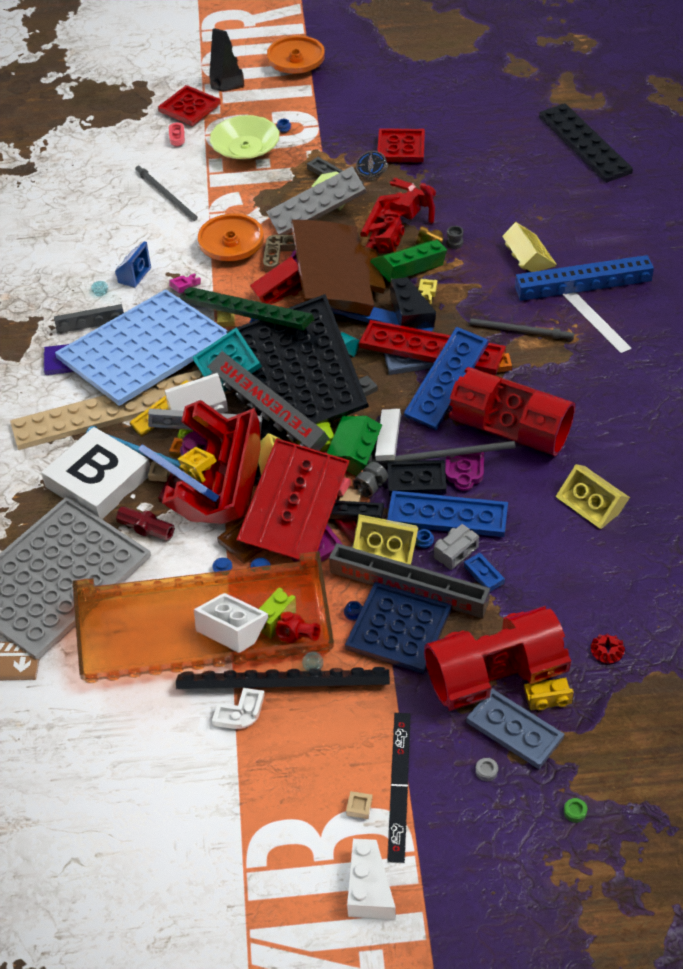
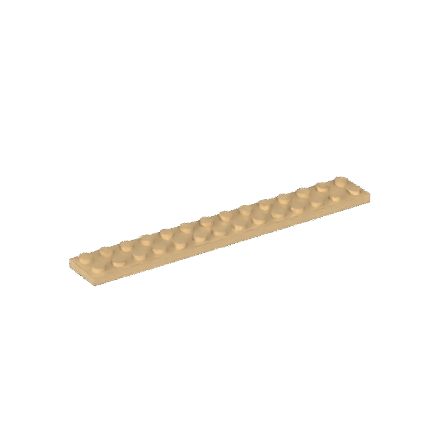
(97, 411)

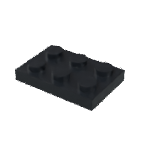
(417, 476)

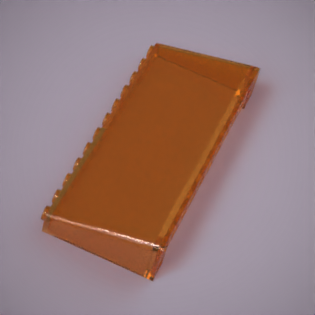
(152, 622)

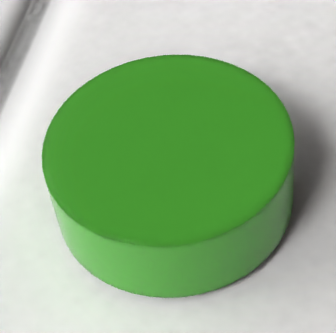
(575, 810)

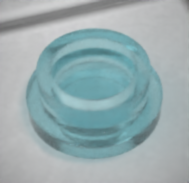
(99, 288)
(312, 660)

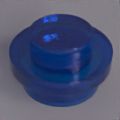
(352, 610)

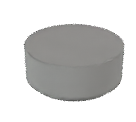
(486, 769)

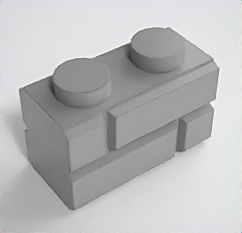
(456, 546)

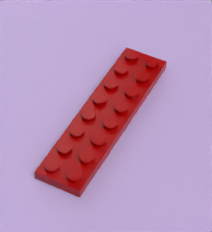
(421, 344)

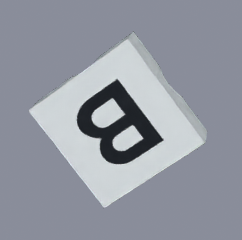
(96, 472)

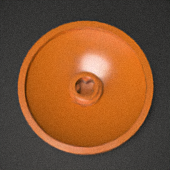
(295, 54)
(230, 237)

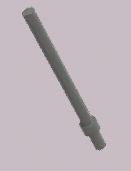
(555, 333)

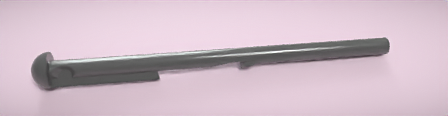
(448, 452)

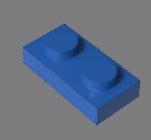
(484, 572)

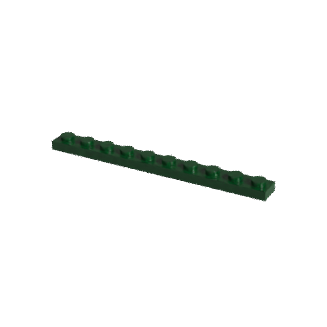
(247, 308)

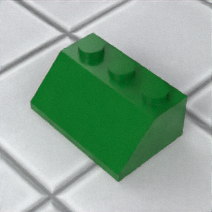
(355, 441)

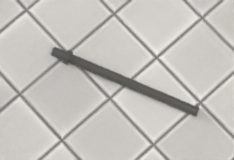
(144, 173)

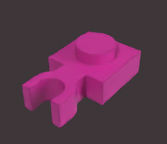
(181, 283)

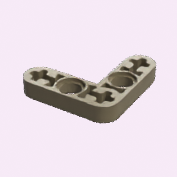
(276, 244)

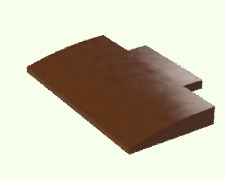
(336, 265)

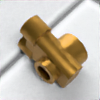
(425, 235)

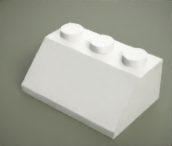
(206, 389)
(230, 622)

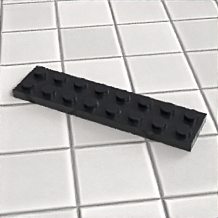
(586, 143)

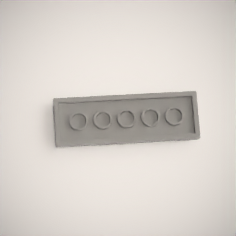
(317, 200)

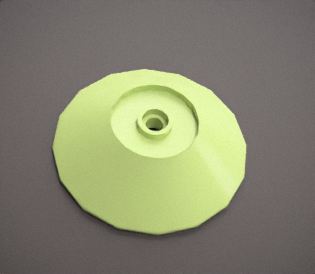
(244, 137)

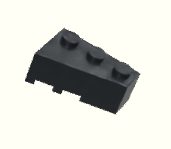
(410, 305)

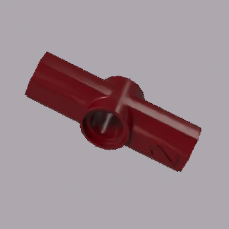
(145, 523)

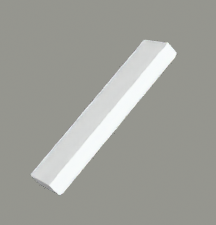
(388, 435)

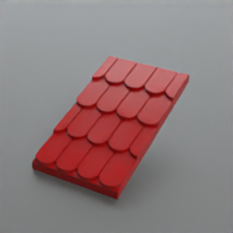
(293, 500)

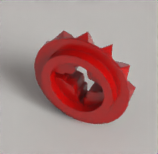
(599, 650)

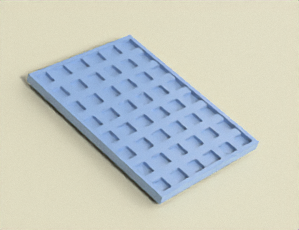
(141, 346)

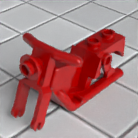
(388, 210)

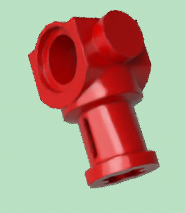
(293, 627)

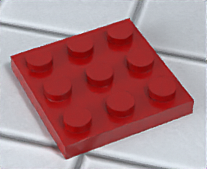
(189, 105)
(402, 145)

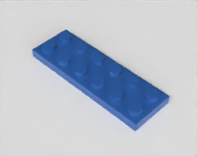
(432, 398)
(448, 512)

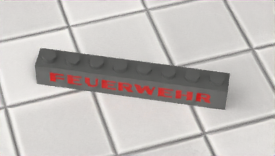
(269, 403)
(372, 568)

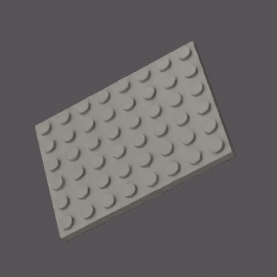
(43, 563)

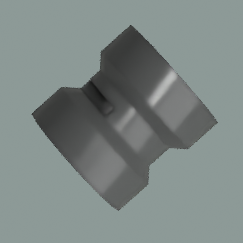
(455, 236)

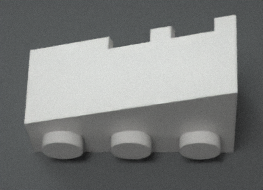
(368, 885)

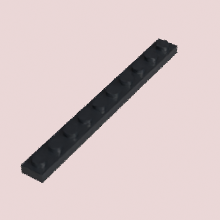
(290, 678)

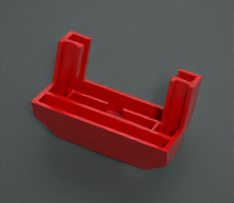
(237, 453)

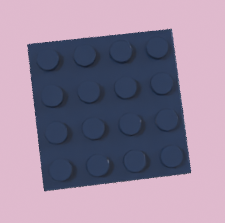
(397, 626)

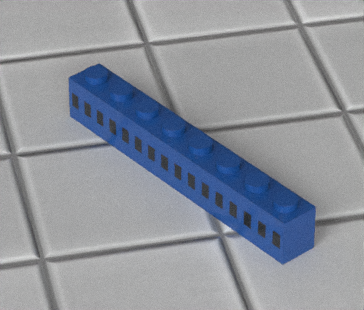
(583, 277)

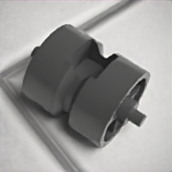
(370, 479)

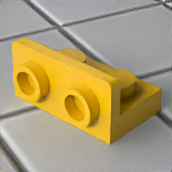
(195, 462)
(548, 694)

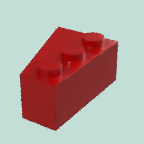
(278, 283)

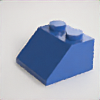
(134, 266)

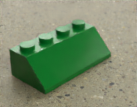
(410, 260)

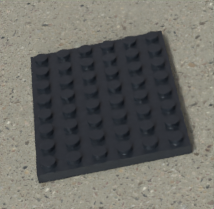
(306, 366)

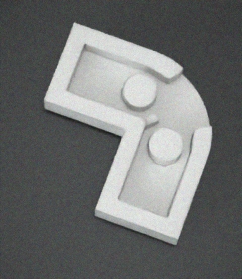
(242, 715)

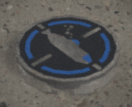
(371, 165)

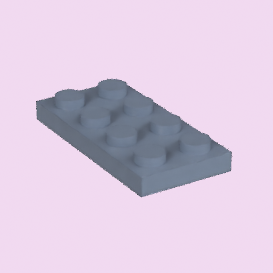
(515, 728)

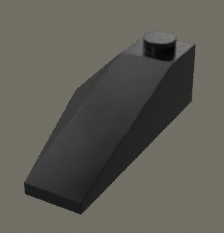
(224, 69)

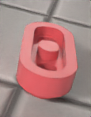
(176, 134)

